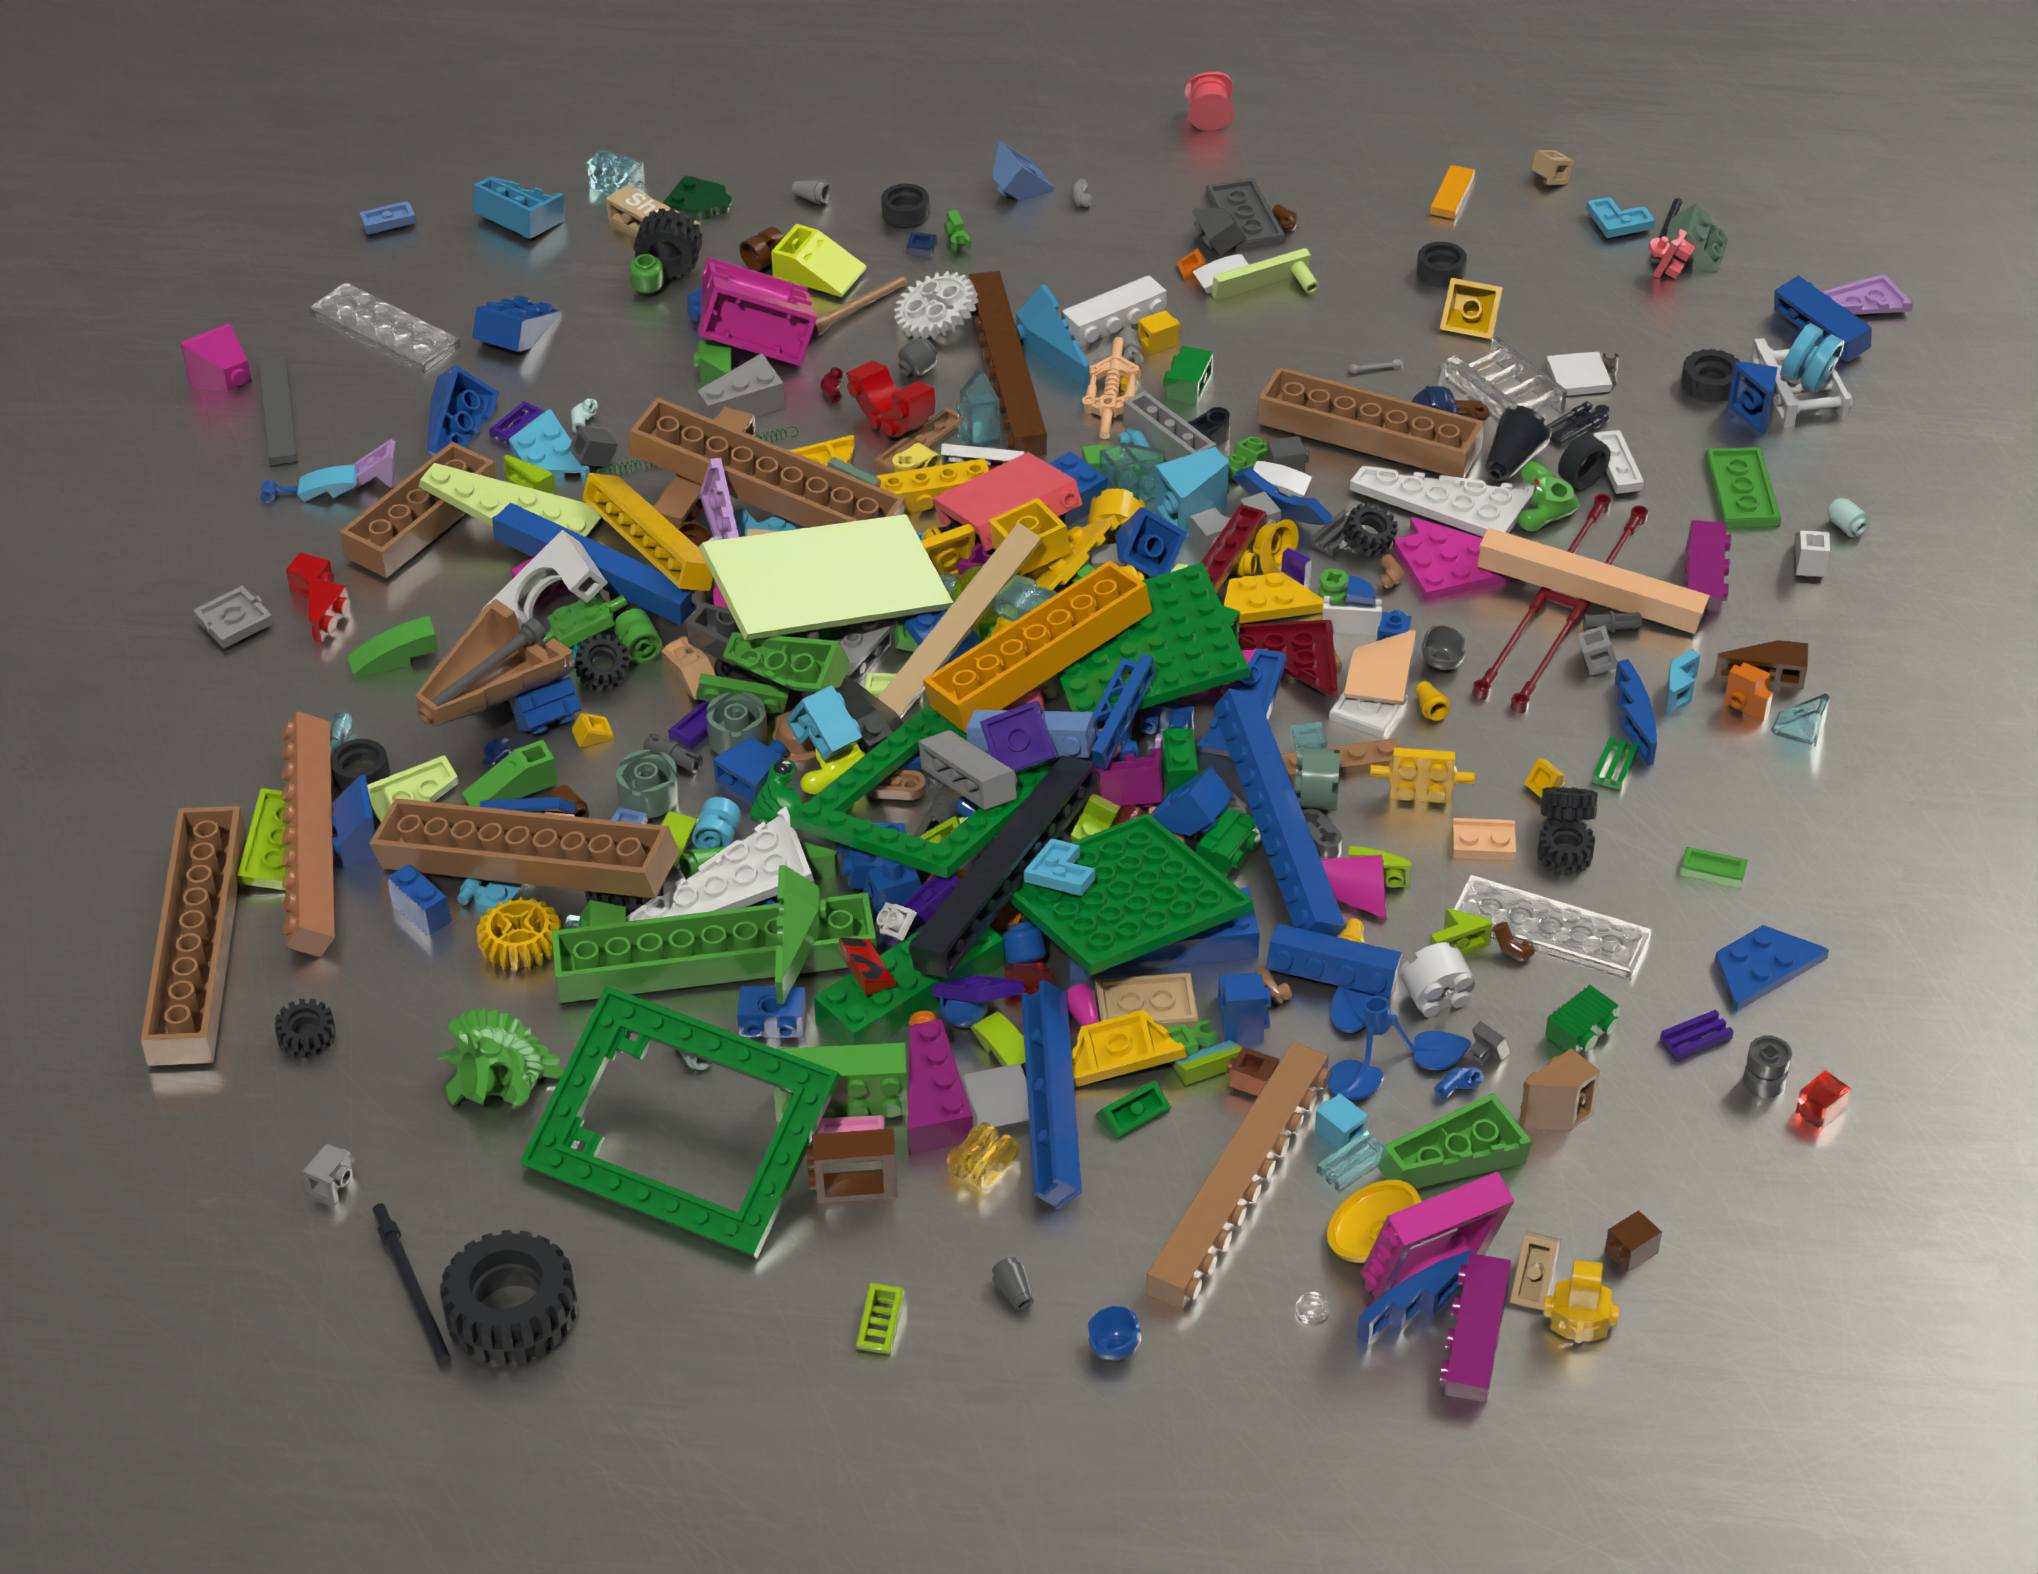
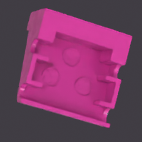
(755, 311)

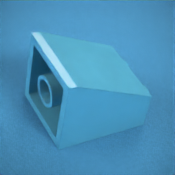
(1191, 486)

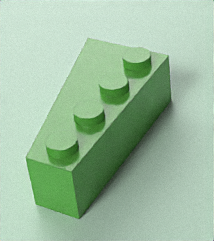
(1457, 1146)

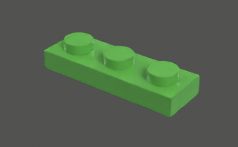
(713, 686)

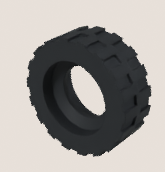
(1706, 388)

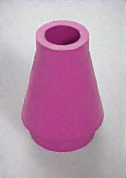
(1082, 1004)

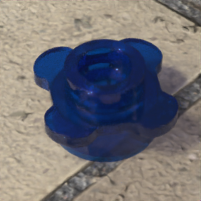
(496, 751)

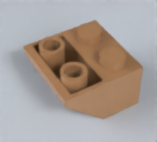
(1560, 1093)

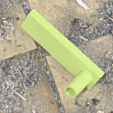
(1265, 273)

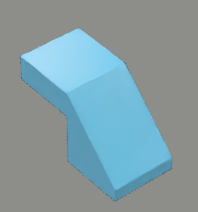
(1681, 680)

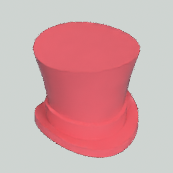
(1209, 100)

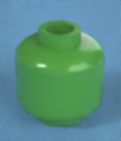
(646, 274)

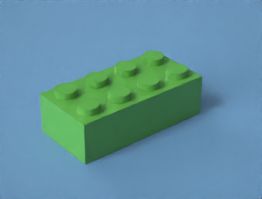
(870, 1080)

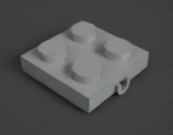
(233, 616)

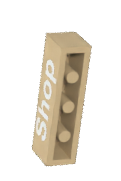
(630, 206)

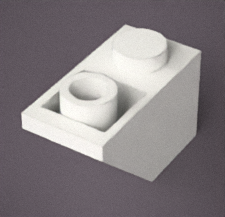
(1812, 553)

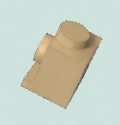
(1552, 166)

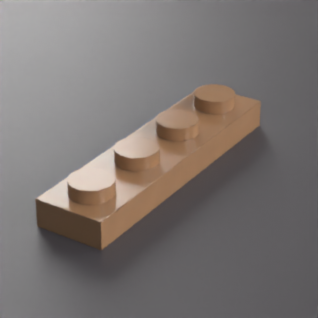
(1353, 757)

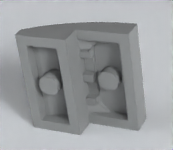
(998, 1096)

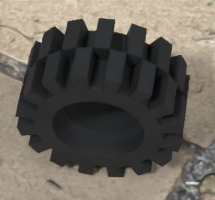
(1374, 518)
(596, 676)
(1569, 803)
(1561, 857)
(301, 1015)

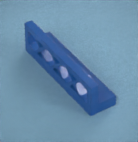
(1124, 709)

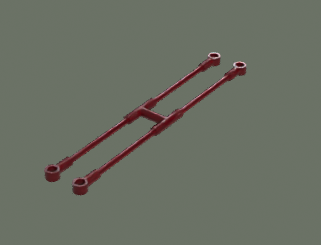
(1520, 700)

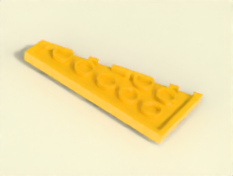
(1061, 570)

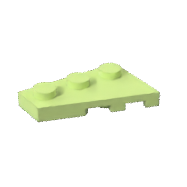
(419, 783)

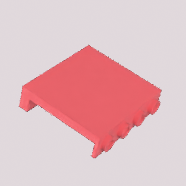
(1004, 490)

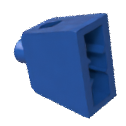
(747, 766)
(891, 884)

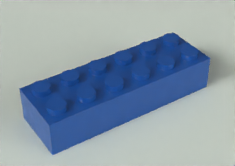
(1225, 942)

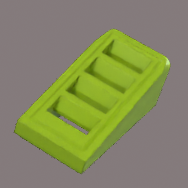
(528, 475)
(884, 1294)

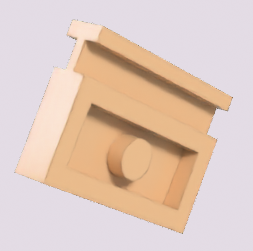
(1484, 839)

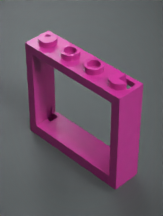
(1472, 1208)

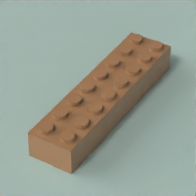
(1370, 422)

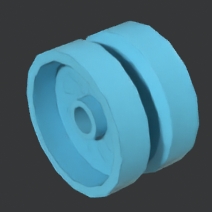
(1812, 358)

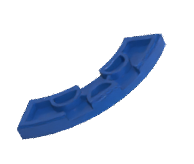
(1298, 508)

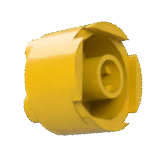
(1113, 502)

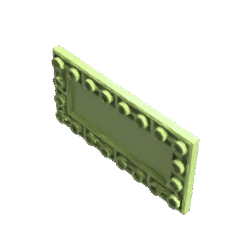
(825, 576)

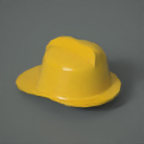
(1272, 541)

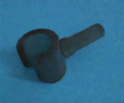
(1611, 366)

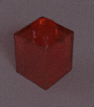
(1823, 1100)

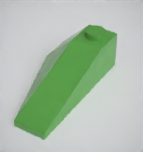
(791, 661)
(796, 927)

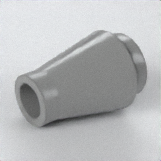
(815, 190)

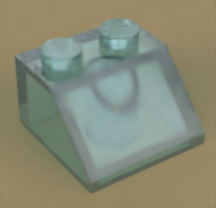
(978, 412)

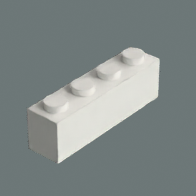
(1115, 310)

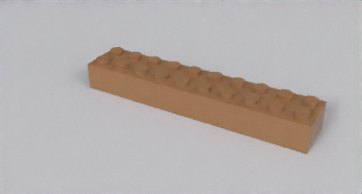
(756, 469)
(526, 847)
(194, 937)

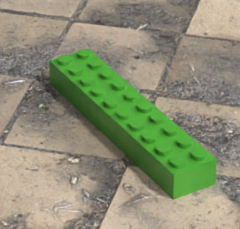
(695, 949)

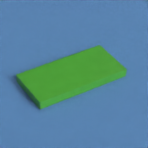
(1742, 487)

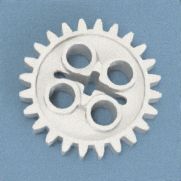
(936, 305)

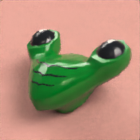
(775, 794)

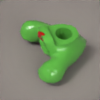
(1551, 495)

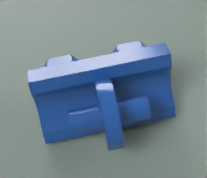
(1166, 716)

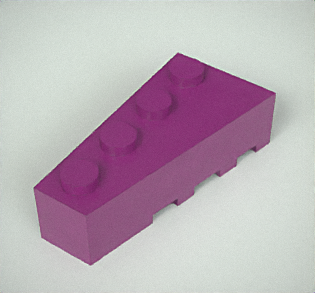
(936, 1097)

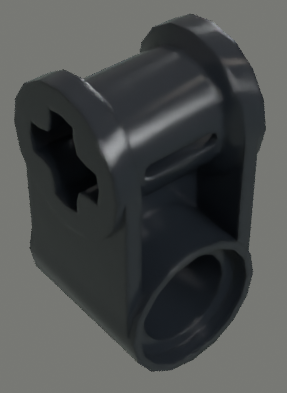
(1214, 424)

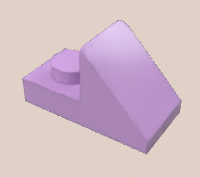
(377, 463)

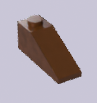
(1782, 659)

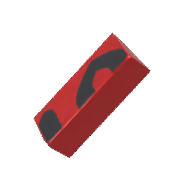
(865, 965)

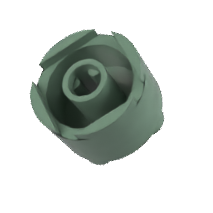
(735, 720)
(1317, 778)
(648, 783)

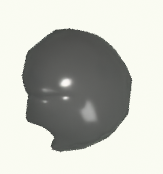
(1443, 648)

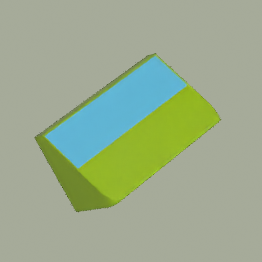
(1206, 1063)

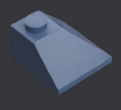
(1018, 174)

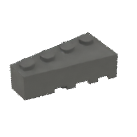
(712, 628)

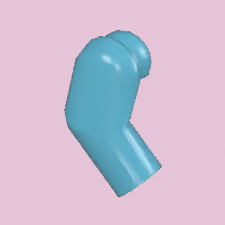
(1133, 437)

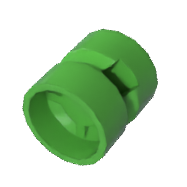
(638, 635)

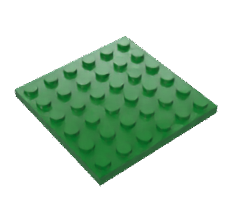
(1184, 636)
(1142, 896)

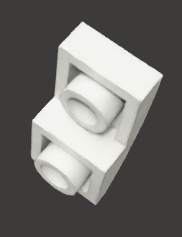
(1206, 273)
(1285, 478)
(894, 921)

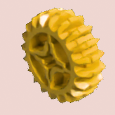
(519, 941)

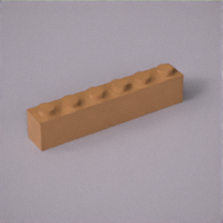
(681, 498)

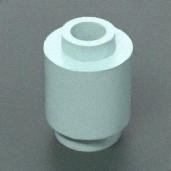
(1848, 517)

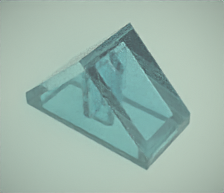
(1803, 721)

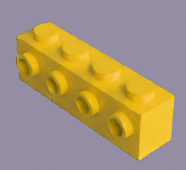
(923, 484)

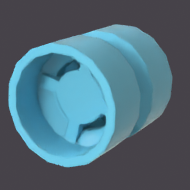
(716, 823)

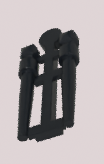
(1579, 426)

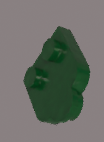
(699, 198)

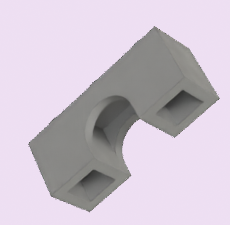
(1208, 525)

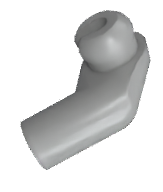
(1080, 198)

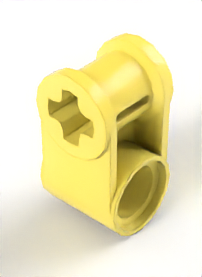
(916, 457)

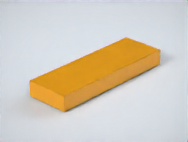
(1452, 191)

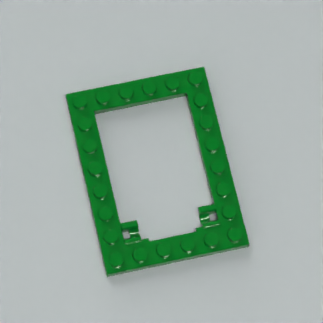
(826, 816)
(608, 1032)

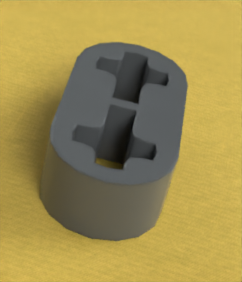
(1323, 830)

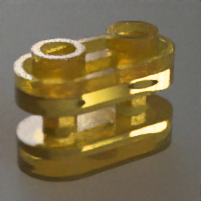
(983, 1156)

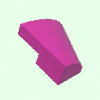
(1358, 882)

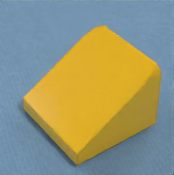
(591, 730)

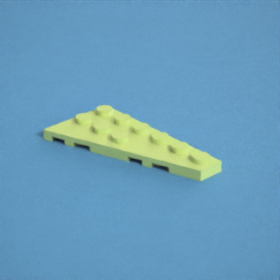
(487, 497)

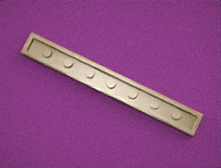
(960, 618)

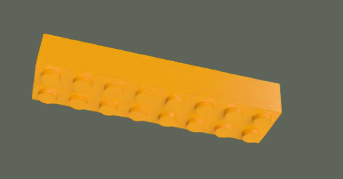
(1038, 644)

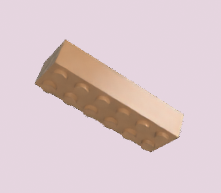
(408, 516)

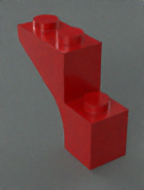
(327, 600)

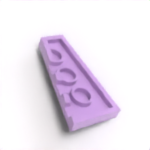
(717, 501)

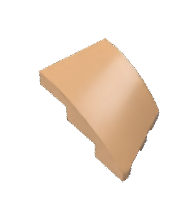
(1381, 669)

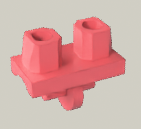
(1662, 249)

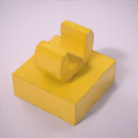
(1544, 775)

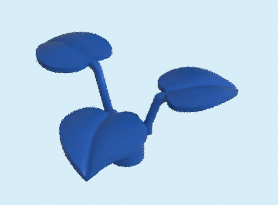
(1357, 1010)

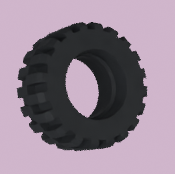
(514, 1331)

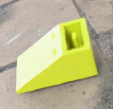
(815, 261)

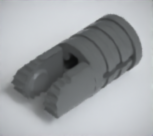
(941, 810)

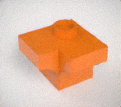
(1749, 691)

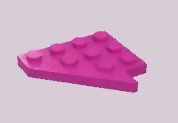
(1443, 560)

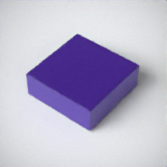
(1296, 566)

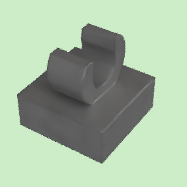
(1488, 1043)

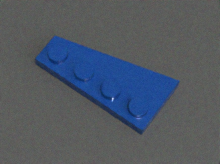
(1265, 676)

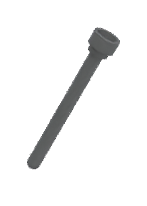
(530, 632)

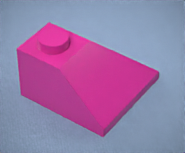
(216, 360)

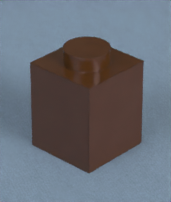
(1633, 1241)

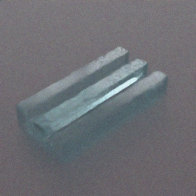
(1356, 1166)

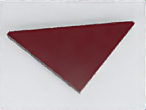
(1307, 649)

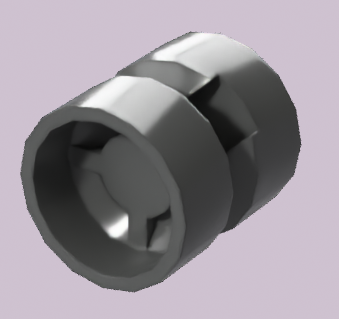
(1767, 1066)

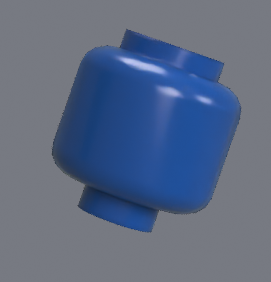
(1023, 943)

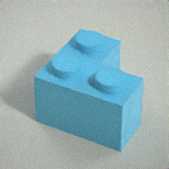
(825, 722)

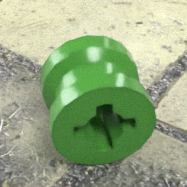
(1333, 584)

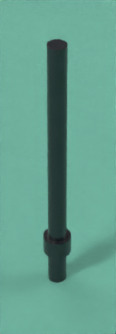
(391, 1235)

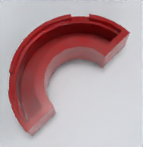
(884, 405)

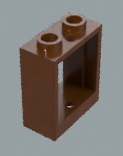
(853, 1148)

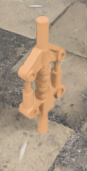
(1109, 403)

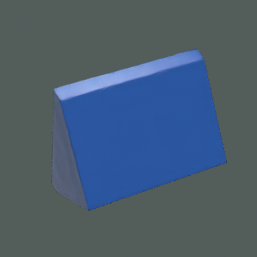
(1753, 393)
(1149, 542)

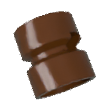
(757, 249)

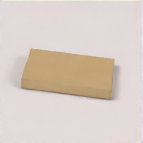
(1164, 997)

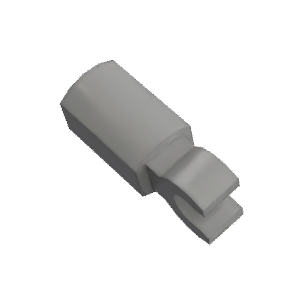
(1131, 346)

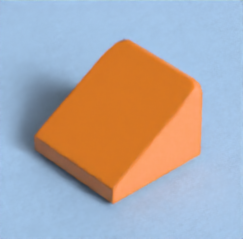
(1191, 263)

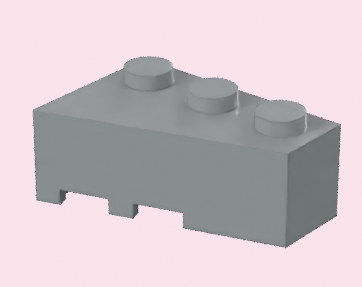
(748, 388)

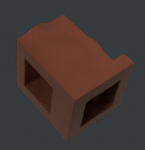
(1251, 1070)

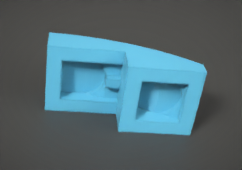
(331, 479)

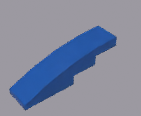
(1637, 716)
(1424, 1290)

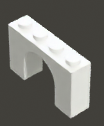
(559, 560)

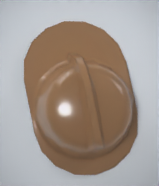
(781, 731)

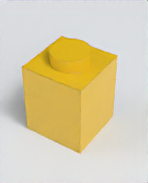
(1158, 332)

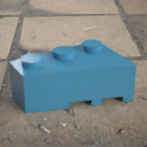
(517, 208)

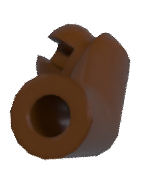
(1287, 218)
(1473, 408)
(1509, 946)

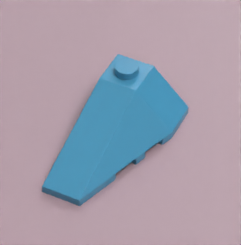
(1050, 337)

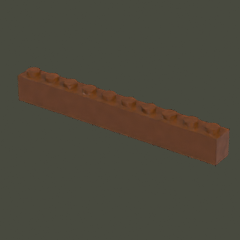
(1007, 366)

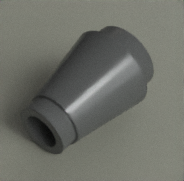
(1013, 1282)

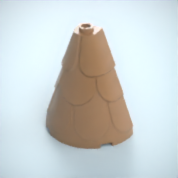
(519, 673)

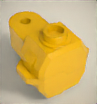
(1582, 1305)

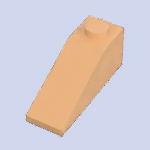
(687, 663)

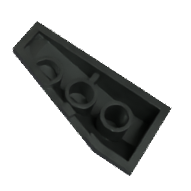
(872, 715)

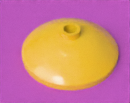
(1362, 1215)

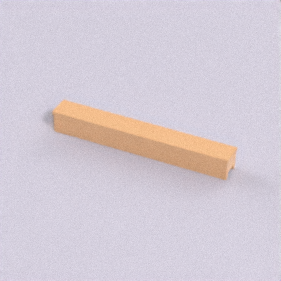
(1592, 580)

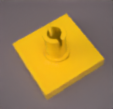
(949, 547)

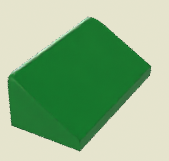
(1134, 1109)

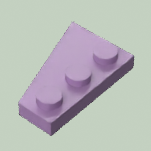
(1871, 296)

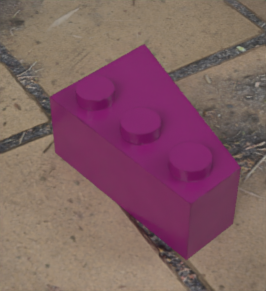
(1707, 561)
(1132, 781)

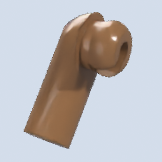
(1393, 570)
(1278, 993)

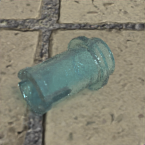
(340, 724)

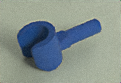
(270, 489)

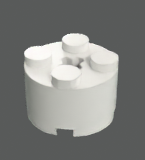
(1438, 979)

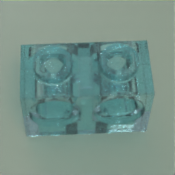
(612, 172)

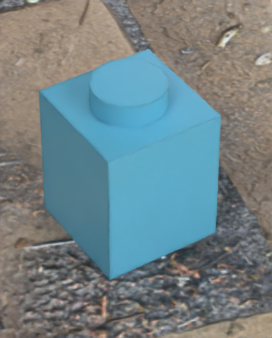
(1340, 1121)

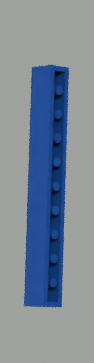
(1278, 814)

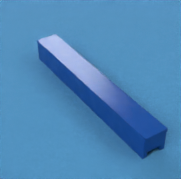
(624, 575)
(1051, 1095)

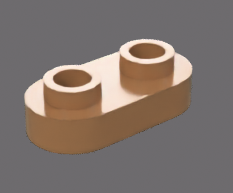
(900, 786)

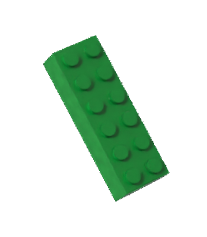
(873, 1018)

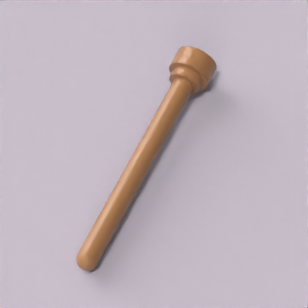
(823, 321)

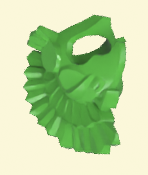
(496, 1058)

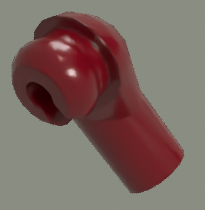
(831, 383)

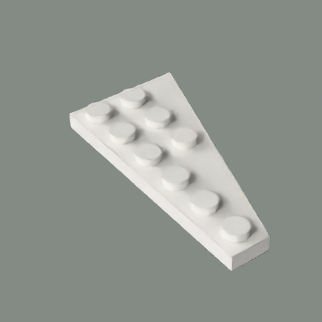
(1450, 500)
(736, 875)

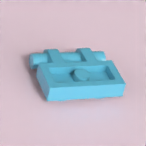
(489, 896)

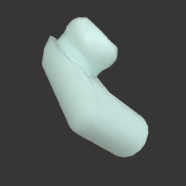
(583, 412)

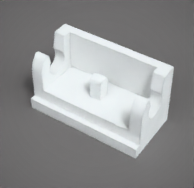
(1353, 619)

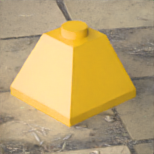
(1471, 308)

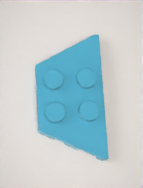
(547, 446)

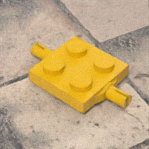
(1422, 775)

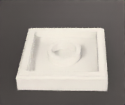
(1579, 373)
(1366, 715)

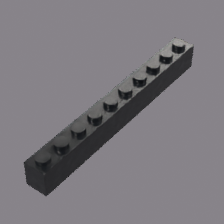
(1001, 867)

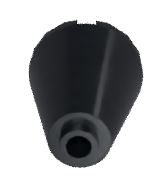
(1516, 442)

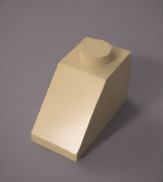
(1535, 1270)

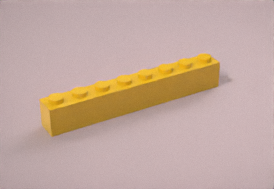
(648, 531)

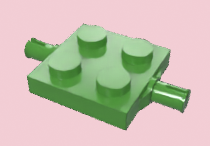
(583, 619)

